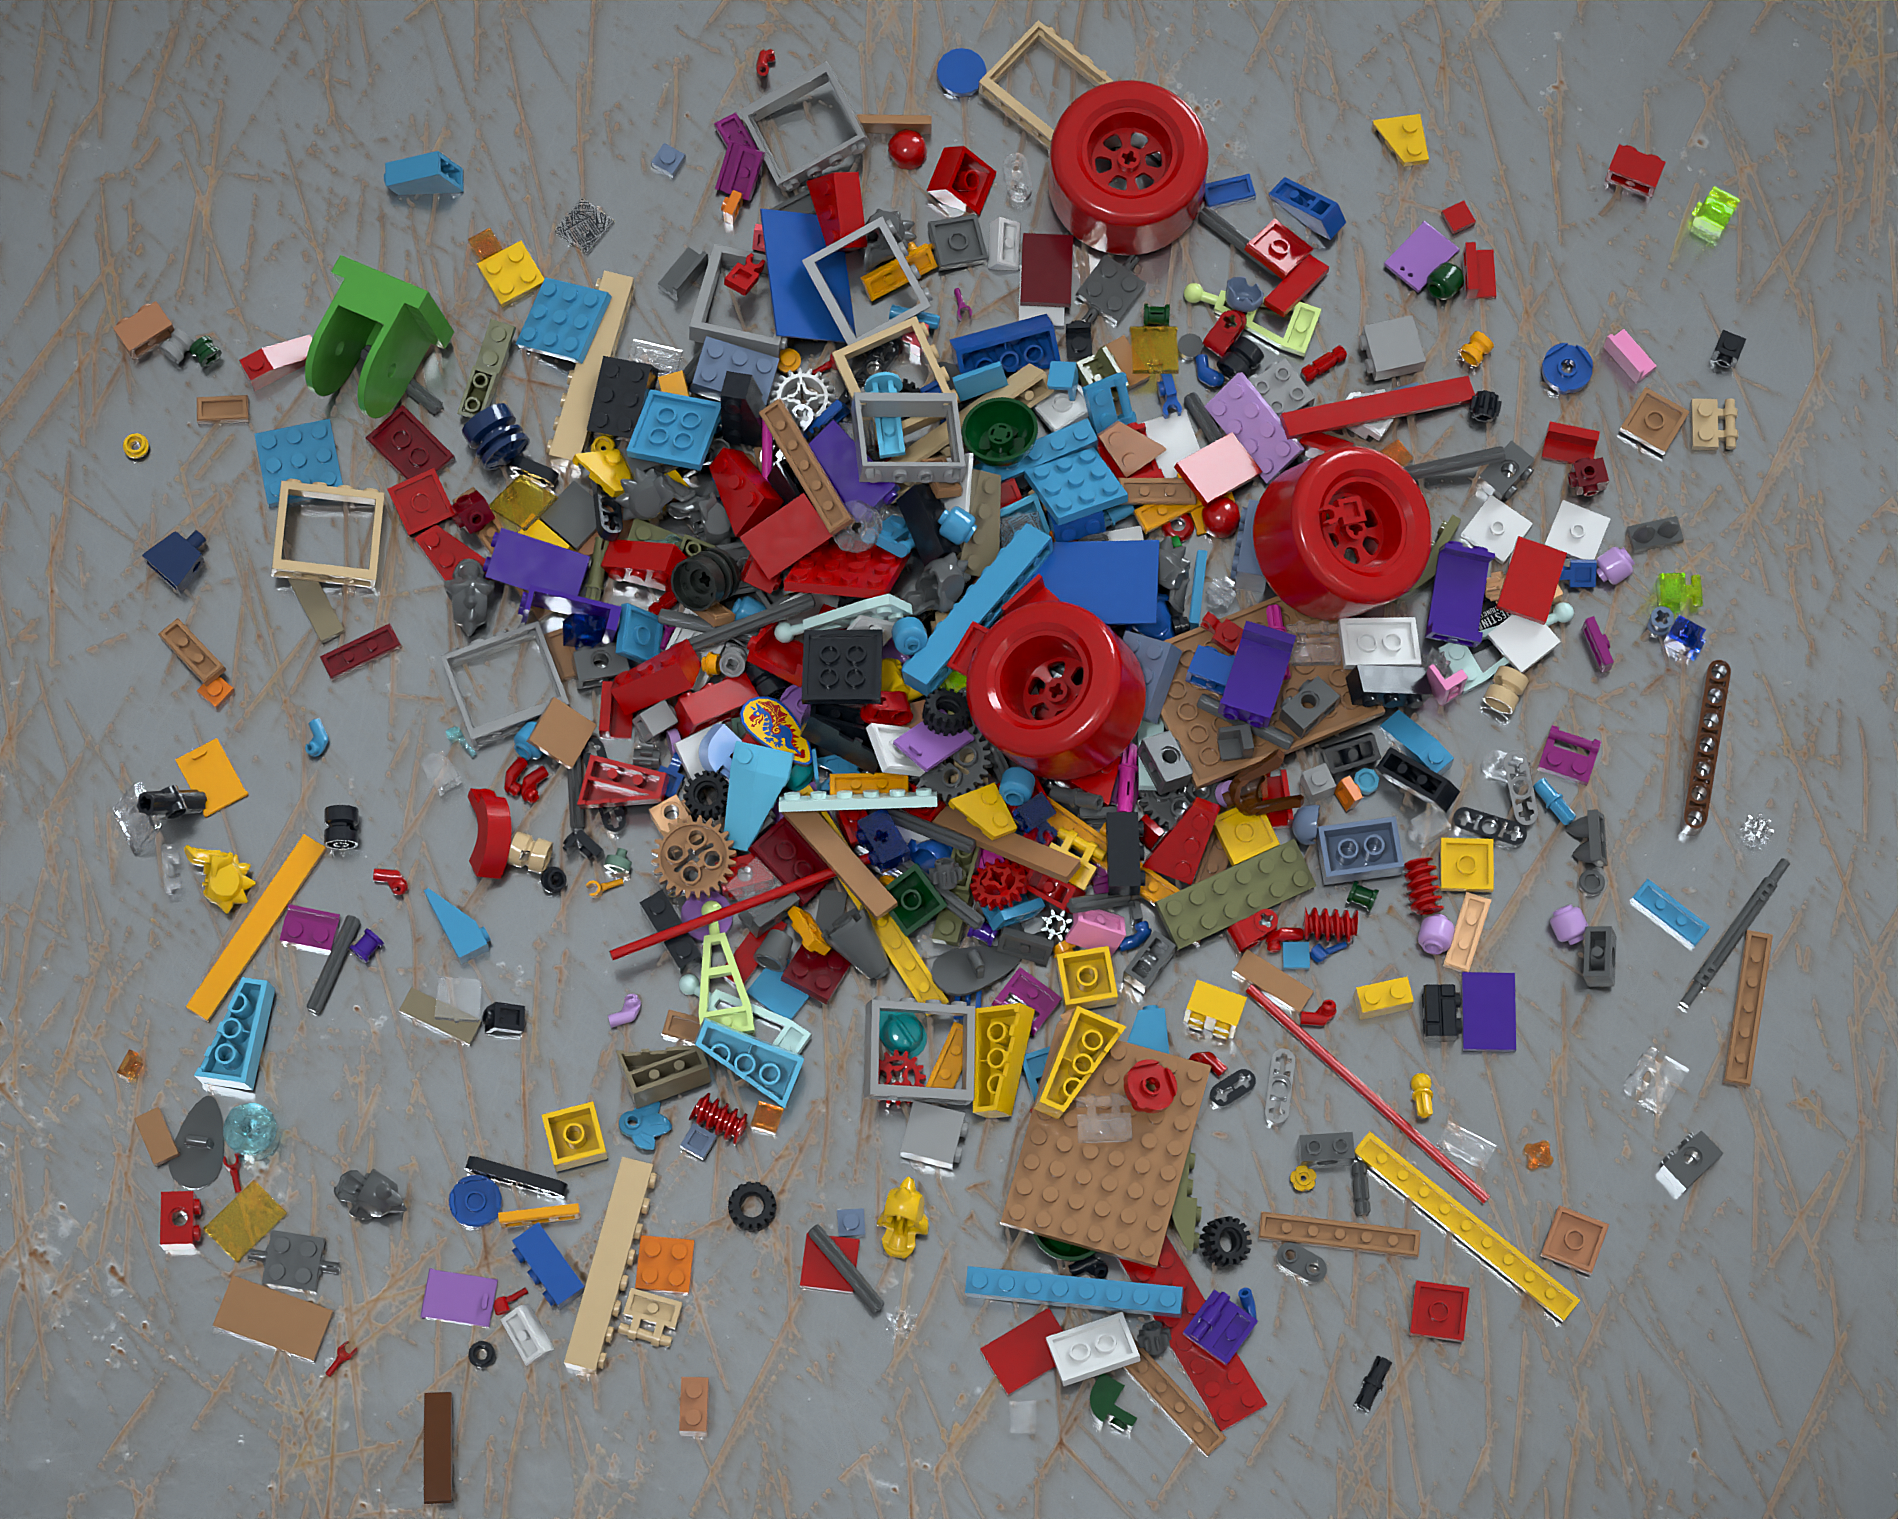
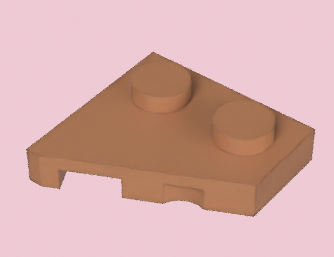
(1129, 447)

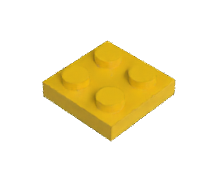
(511, 274)
(1244, 835)
(1466, 865)

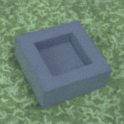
(668, 160)
(698, 1141)
(851, 1223)

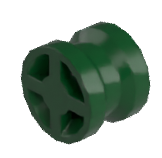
(205, 351)

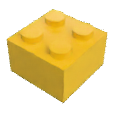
(1086, 978)
(1214, 1010)
(574, 1136)

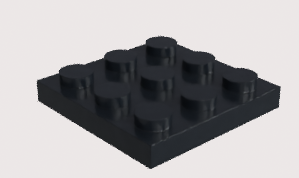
(842, 666)

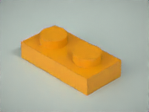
(808, 929)

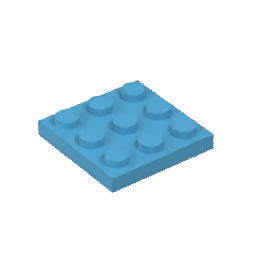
(563, 320)
(674, 430)
(298, 453)
(1076, 486)

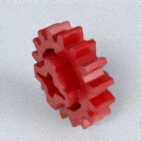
(999, 884)
(904, 1070)

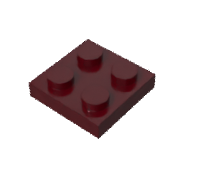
(816, 973)

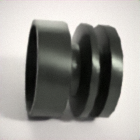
(705, 579)

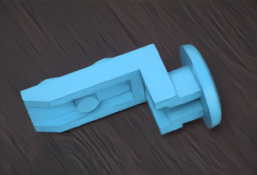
(888, 428)

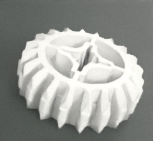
(812, 399)

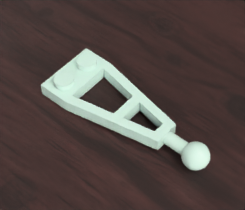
(881, 607)
(1463, 659)
(790, 1038)

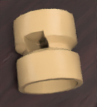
(1503, 693)
(539, 853)

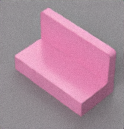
(1629, 355)
(1445, 689)
(1097, 930)

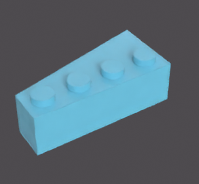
(239, 1038)
(754, 1060)

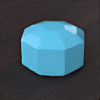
(1366, 780)

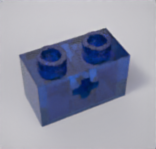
(881, 826)

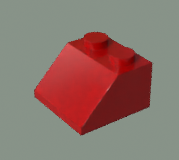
(961, 179)

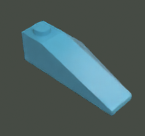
(754, 785)

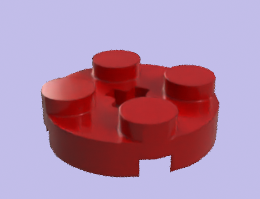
(1140, 1096)

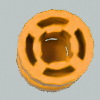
(1476, 348)

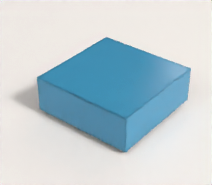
(1296, 955)

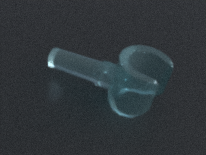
(671, 539)
(455, 734)

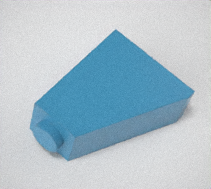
(424, 175)
(1150, 1029)

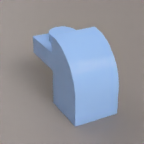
(716, 749)

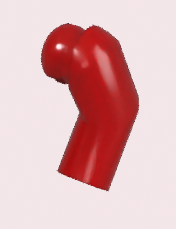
(393, 878)

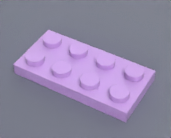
(1255, 424)

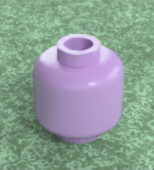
(1614, 565)
(1568, 924)
(1436, 934)

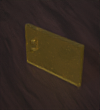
(1154, 350)
(523, 502)
(245, 1221)

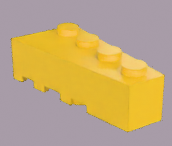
(1079, 1053)
(999, 1057)

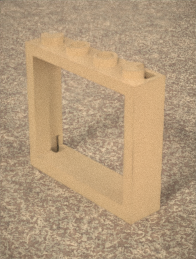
(1014, 109)
(842, 355)
(323, 572)

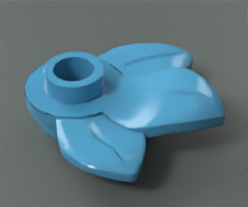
(648, 1125)

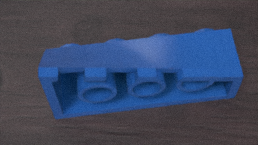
(1011, 344)

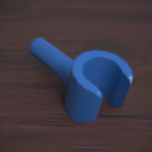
(1319, 954)

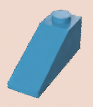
(1417, 743)
(461, 930)

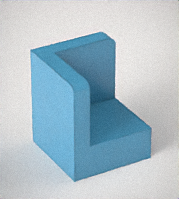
(1063, 377)

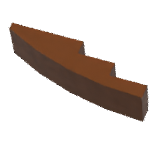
(438, 1448)

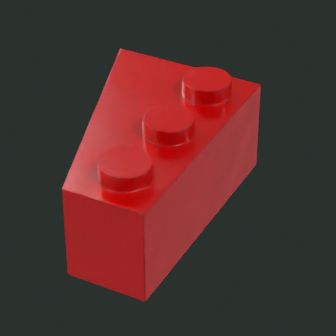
(838, 207)
(657, 678)

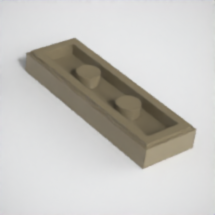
(317, 609)
(422, 1009)

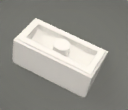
(1004, 244)
(527, 1334)

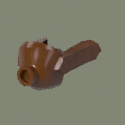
(1245, 788)

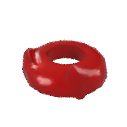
(1184, 534)

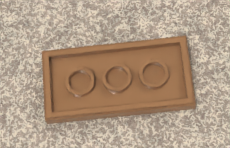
(273, 1318)

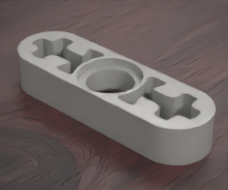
(1531, 804)
(1275, 1067)

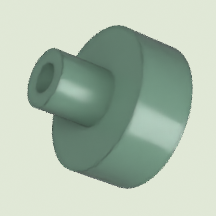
(618, 862)

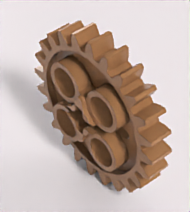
(679, 839)

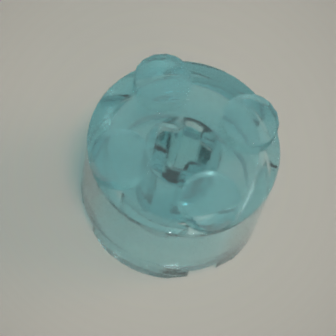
(242, 1120)

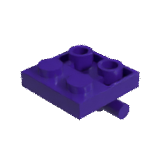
(1220, 1327)

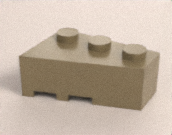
(662, 1073)

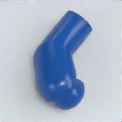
(1206, 374)
(1136, 939)

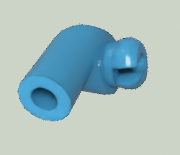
(319, 740)

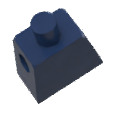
(176, 559)

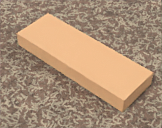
(1467, 932)

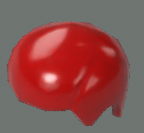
(907, 149)
(1221, 518)

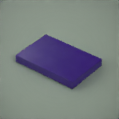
(1488, 1012)

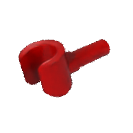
(829, 364)
(233, 1169)
(501, 1304)
(342, 1355)

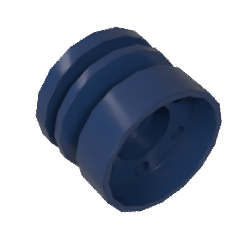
(495, 436)

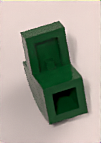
(1103, 1400)

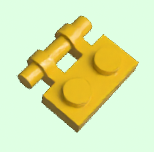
(1091, 849)

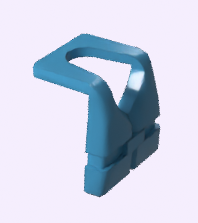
(834, 764)

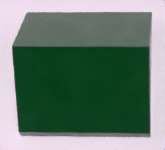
(916, 900)

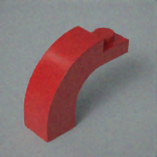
(493, 833)

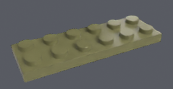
(1235, 894)

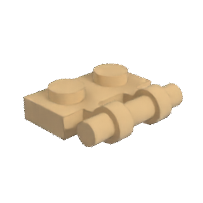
(1705, 424)
(651, 1309)

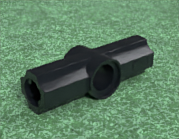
(171, 802)

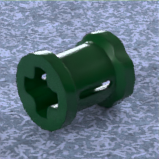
(1156, 315)
(1362, 896)

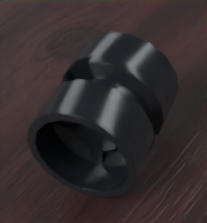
(1242, 358)
(765, 682)
(341, 826)

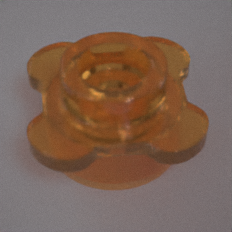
(1541, 1147)

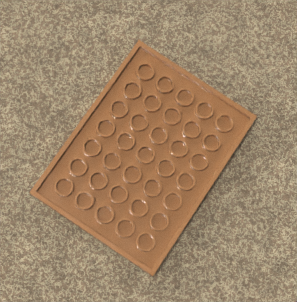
(1198, 729)
(1107, 1193)

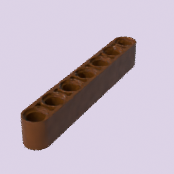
(1706, 735)

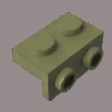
(1099, 367)

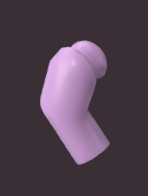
(628, 1013)

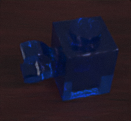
(583, 630)
(1685, 637)
(1035, 815)

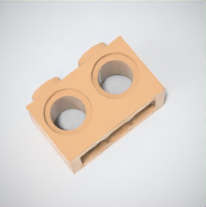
(658, 813)

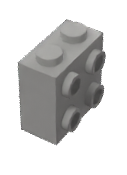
(1392, 348)
(1282, 388)
(934, 1135)

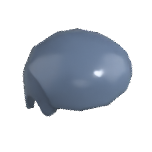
(1243, 296)
(1305, 824)

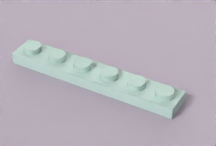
(848, 801)

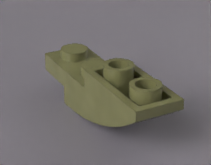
(488, 369)
(644, 531)
(1446, 531)
(949, 926)
(1185, 1210)

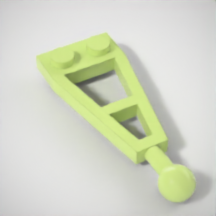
(1297, 334)
(739, 1017)

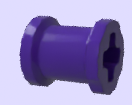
(985, 934)
(366, 945)

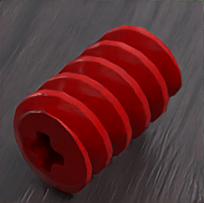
(1421, 886)
(1330, 925)
(720, 1118)

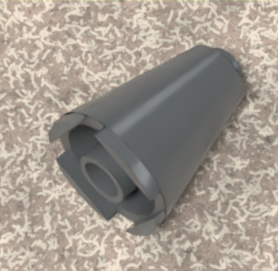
(858, 943)

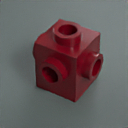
(1588, 476)
(472, 512)

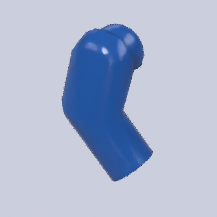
(1247, 1301)

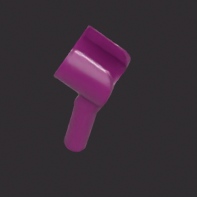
(961, 304)
(667, 633)

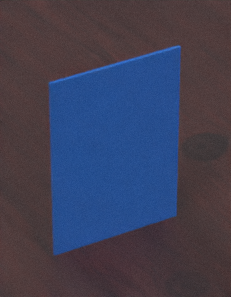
(795, 298)
(1106, 578)

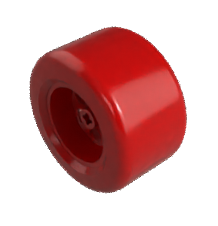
(1130, 117)
(1297, 548)
(1096, 715)

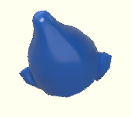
(1164, 626)
(927, 852)

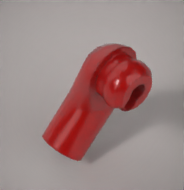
(763, 59)
(511, 777)
(529, 785)
(1283, 934)
(1321, 1016)
(1210, 1059)

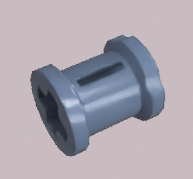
(1661, 614)

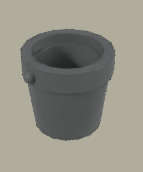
(774, 951)

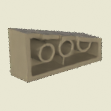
(985, 507)

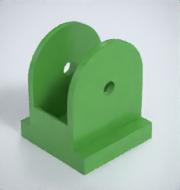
(376, 312)

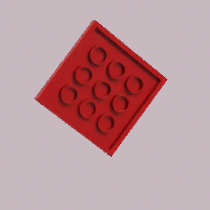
(845, 573)

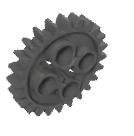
(938, 778)
(1163, 807)

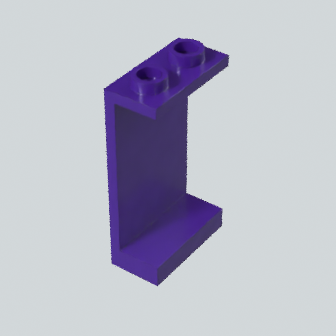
(838, 459)
(529, 561)
(1458, 594)
(570, 604)
(1256, 674)

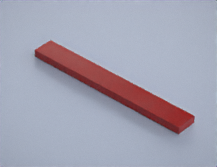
(1377, 407)

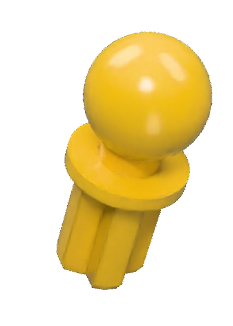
(1422, 1094)

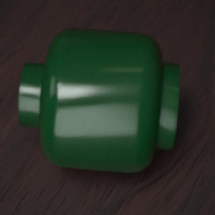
(1445, 281)

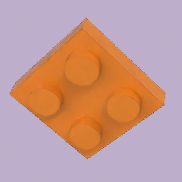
(664, 1264)

